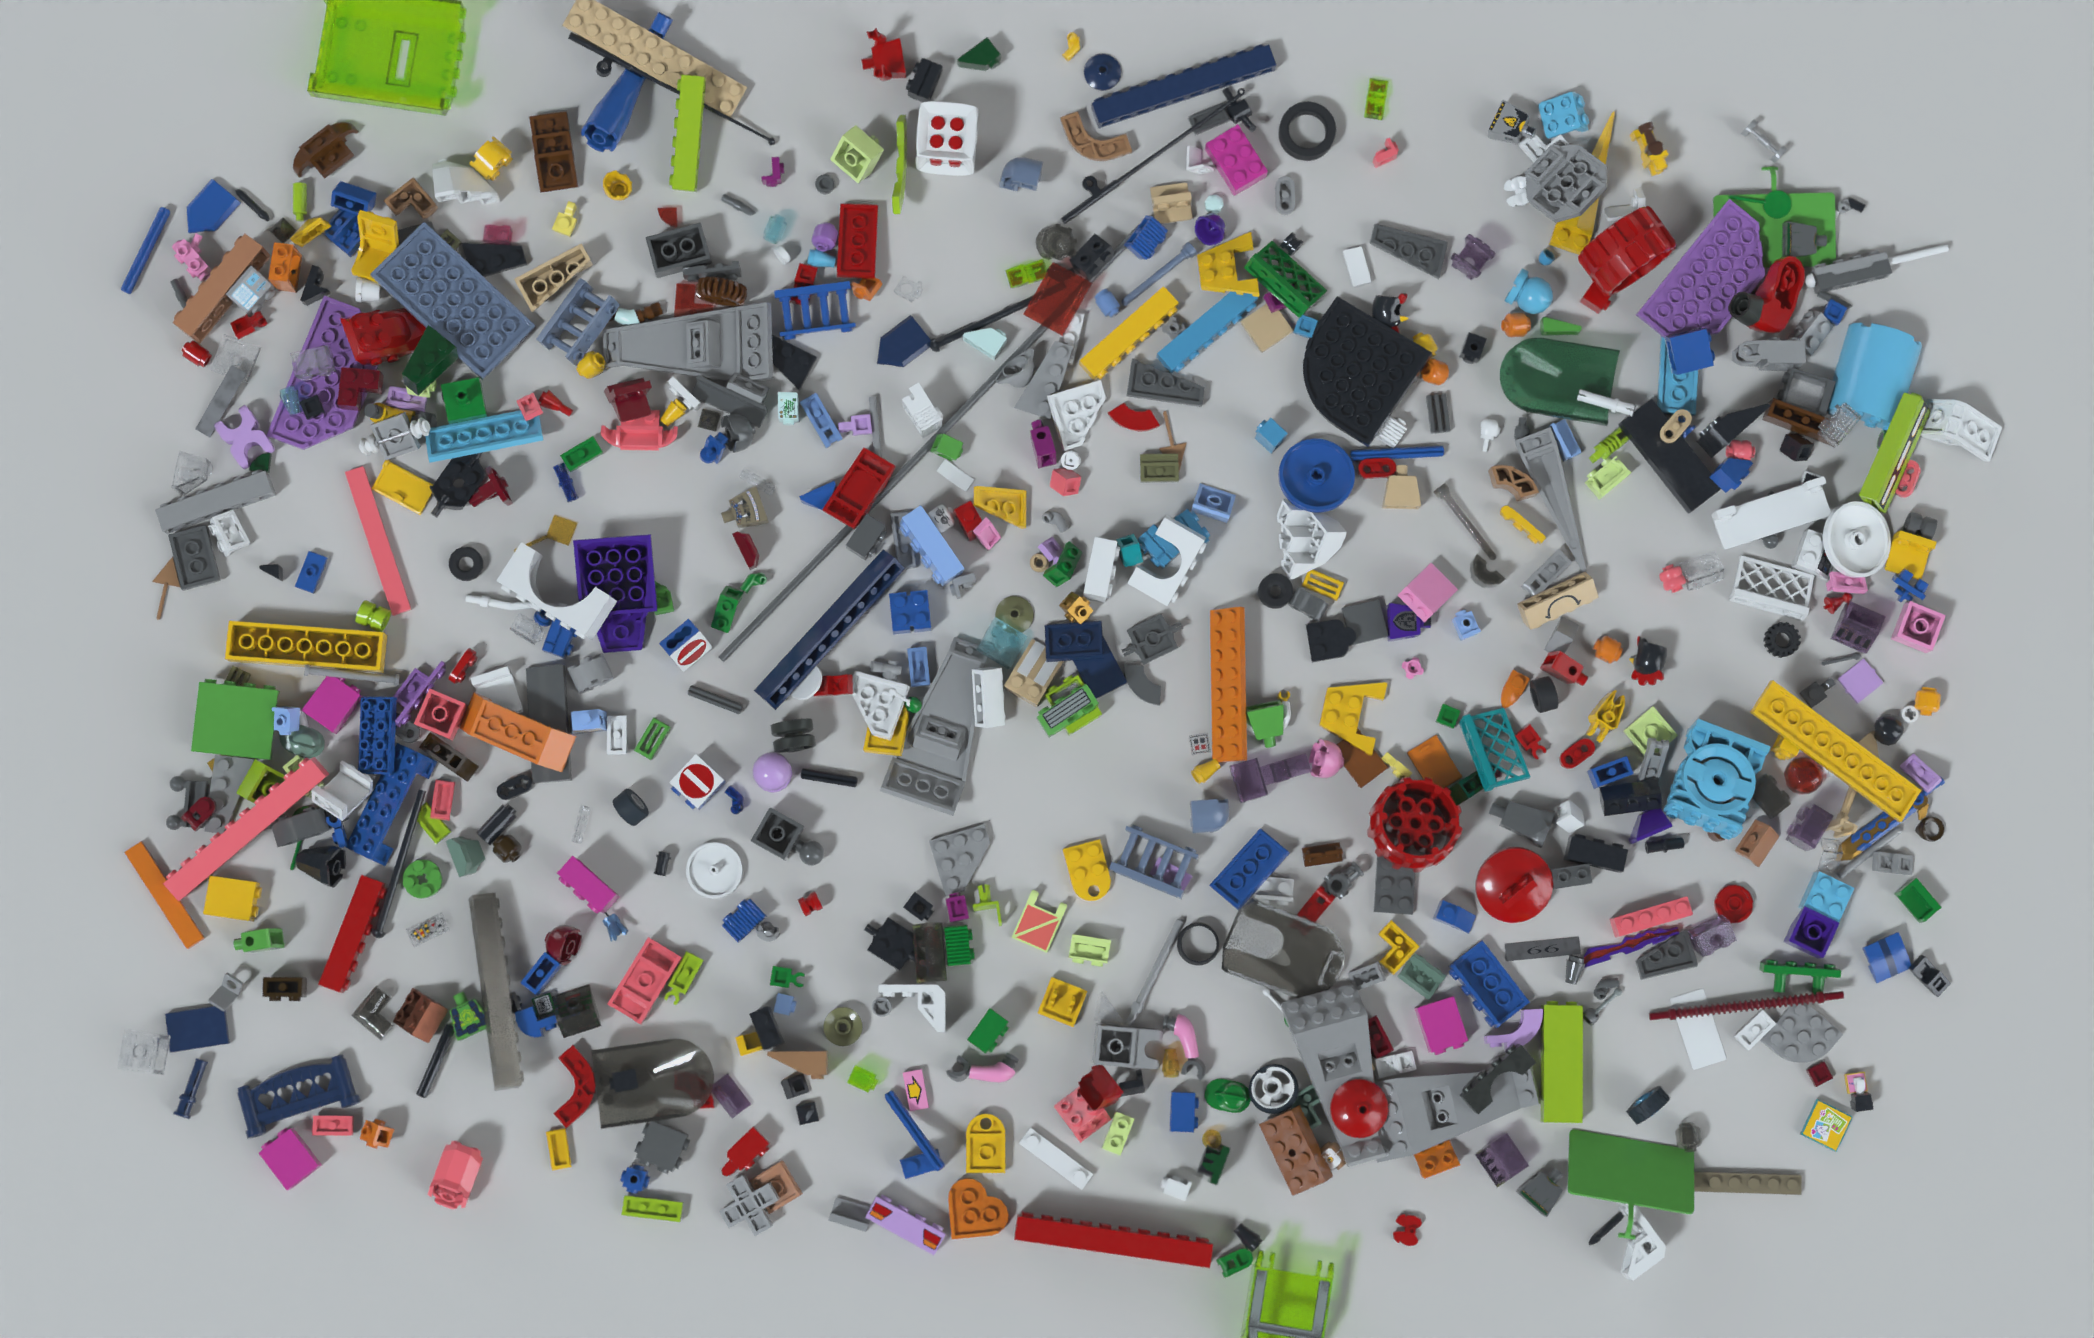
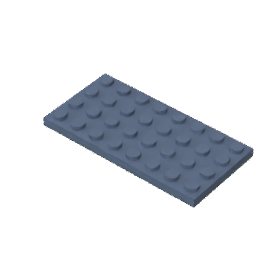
(453, 300)

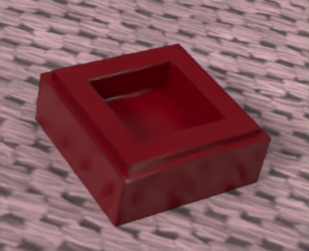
(1819, 1074)

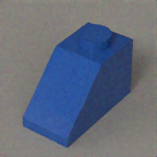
(1454, 916)

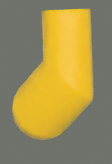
(1073, 46)

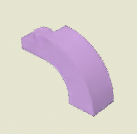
(1526, 1030)

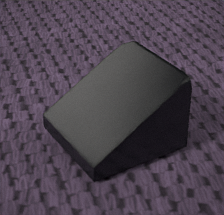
(274, 570)
(795, 1086)

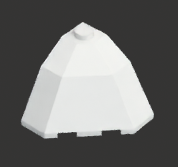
(461, 183)
(1307, 539)

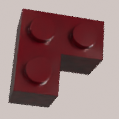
(354, 383)

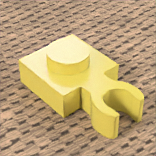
(1400, 770)

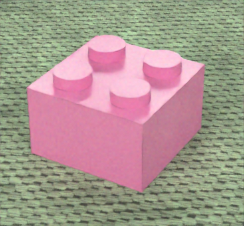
(1918, 627)

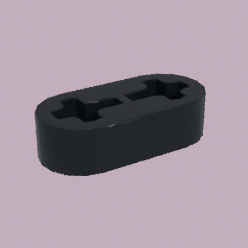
(513, 783)

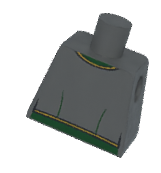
(1800, 239)
(1542, 1191)

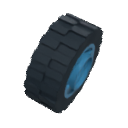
(1648, 1105)

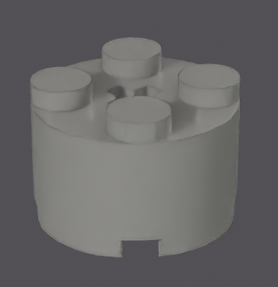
(590, 673)

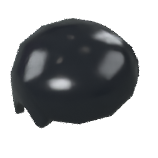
(1888, 729)

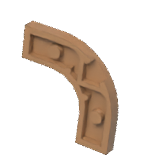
(1090, 147)

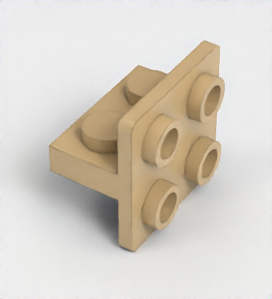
(1171, 203)

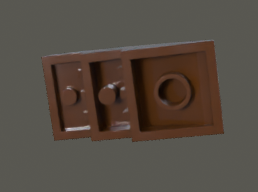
(553, 151)

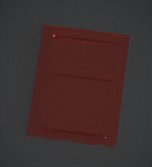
(1057, 298)

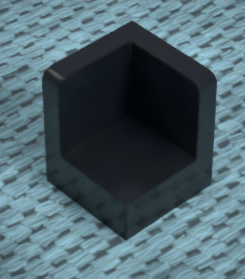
(1796, 447)

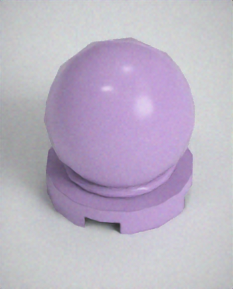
(772, 772)

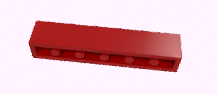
(352, 934)

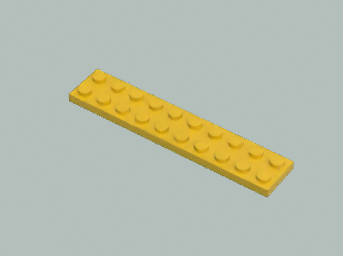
(1835, 751)

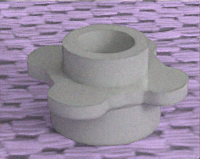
(1168, 328)

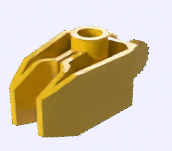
(1606, 715)

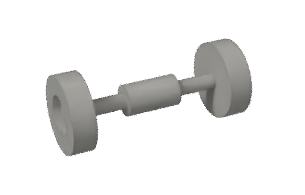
(1764, 141)

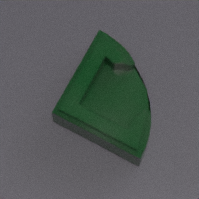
(261, 463)

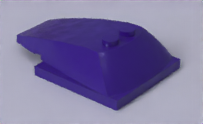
(625, 572)

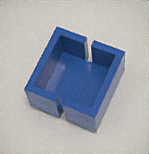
(910, 611)

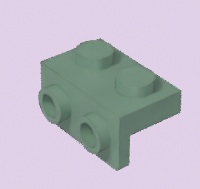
(1421, 976)

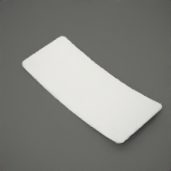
(955, 475)

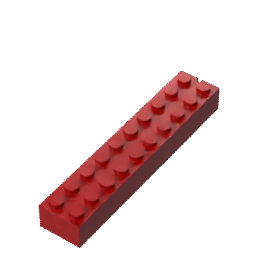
(1113, 1241)

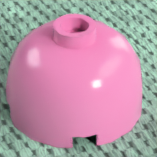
(1326, 759)

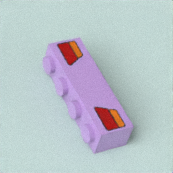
(905, 1225)

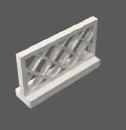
(1768, 603)

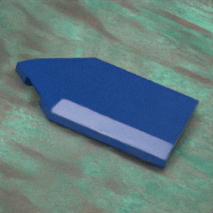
(210, 208)

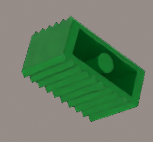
(957, 945)

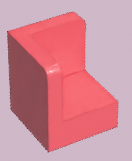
(1065, 481)

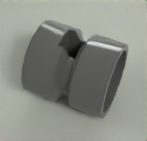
(1920, 526)

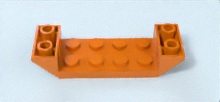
(517, 733)

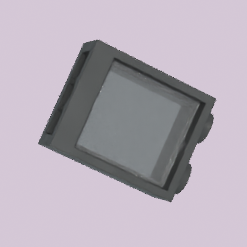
(1806, 391)

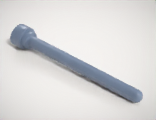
(1187, 252)

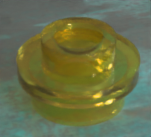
(1216, 1134)

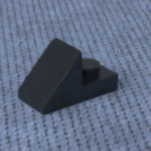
(312, 291)

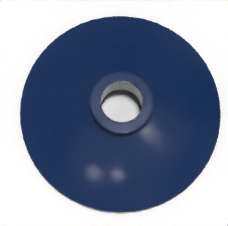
(1105, 80)

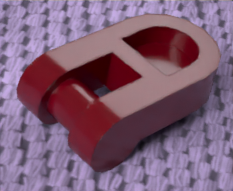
(204, 807)

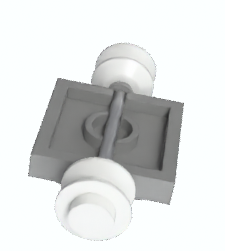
(395, 436)

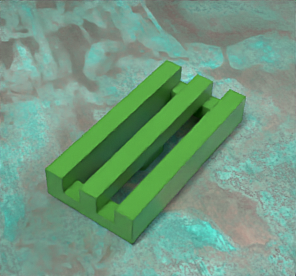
(659, 741)

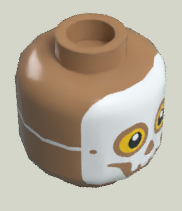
(1333, 1155)

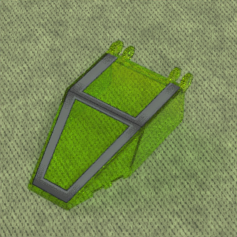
(1286, 1302)

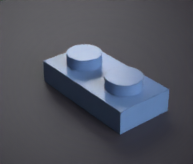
(918, 666)

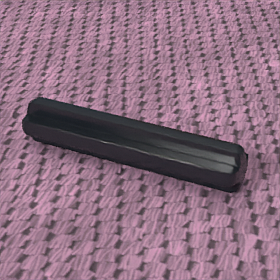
(827, 777)

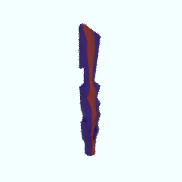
(1628, 945)

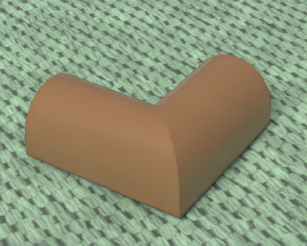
(411, 194)

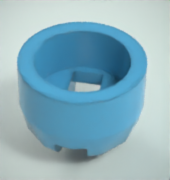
(1546, 257)

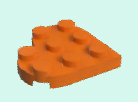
(974, 1212)

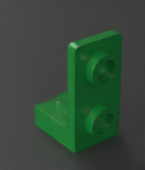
(1065, 566)
(726, 609)

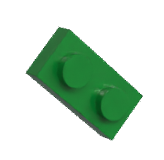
(581, 454)

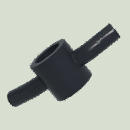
(1239, 111)

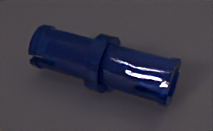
(565, 482)

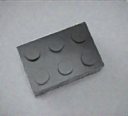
(678, 250)

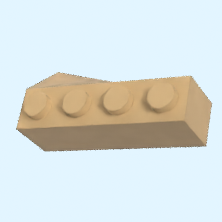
(550, 276)

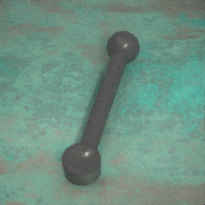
(1856, 656)

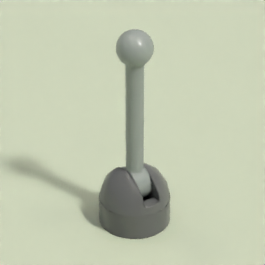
(1591, 1015)

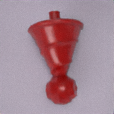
(1834, 603)

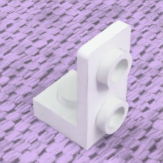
(1616, 213)

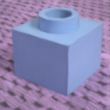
(784, 1004)

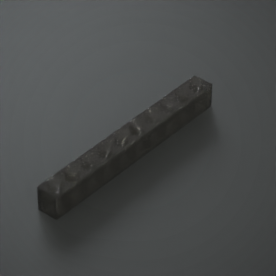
(495, 991)

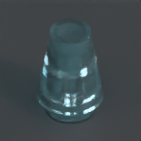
(290, 400)

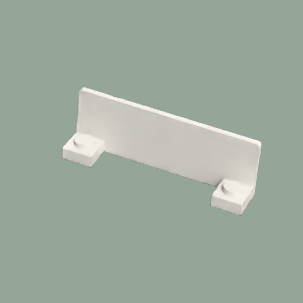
(1771, 514)

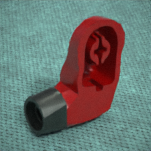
(1774, 299)

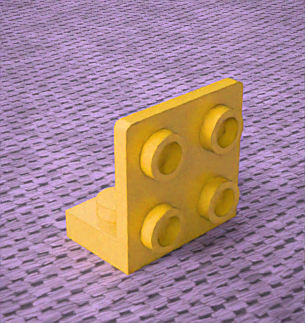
(1910, 553)

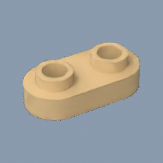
(1675, 426)

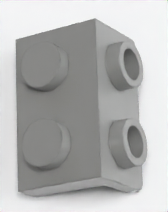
(1812, 330)

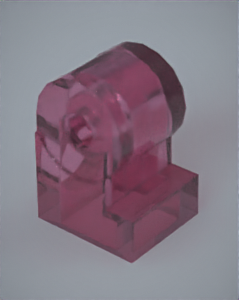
(497, 234)

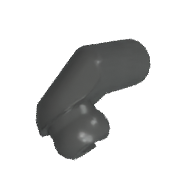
(1603, 986)

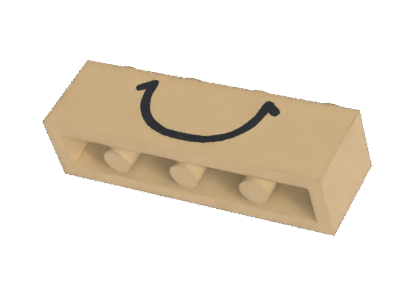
(1558, 600)

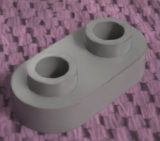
(1285, 196)

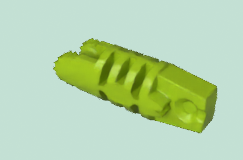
(1608, 446)

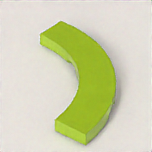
(901, 165)

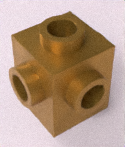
(1076, 608)

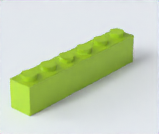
(688, 136)

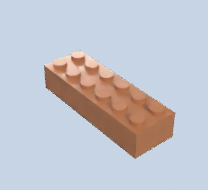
(211, 301)

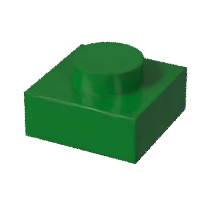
(1448, 716)

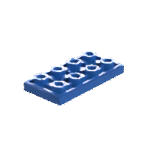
(377, 735)

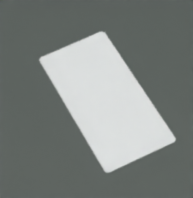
(1699, 1032)

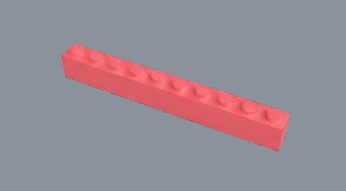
(244, 830)

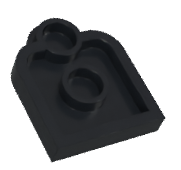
(1329, 639)

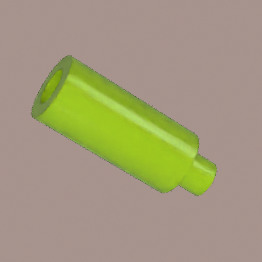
(299, 200)

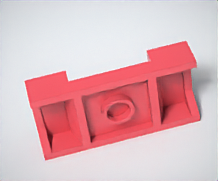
(644, 980)

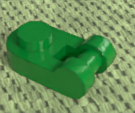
(1242, 1259)

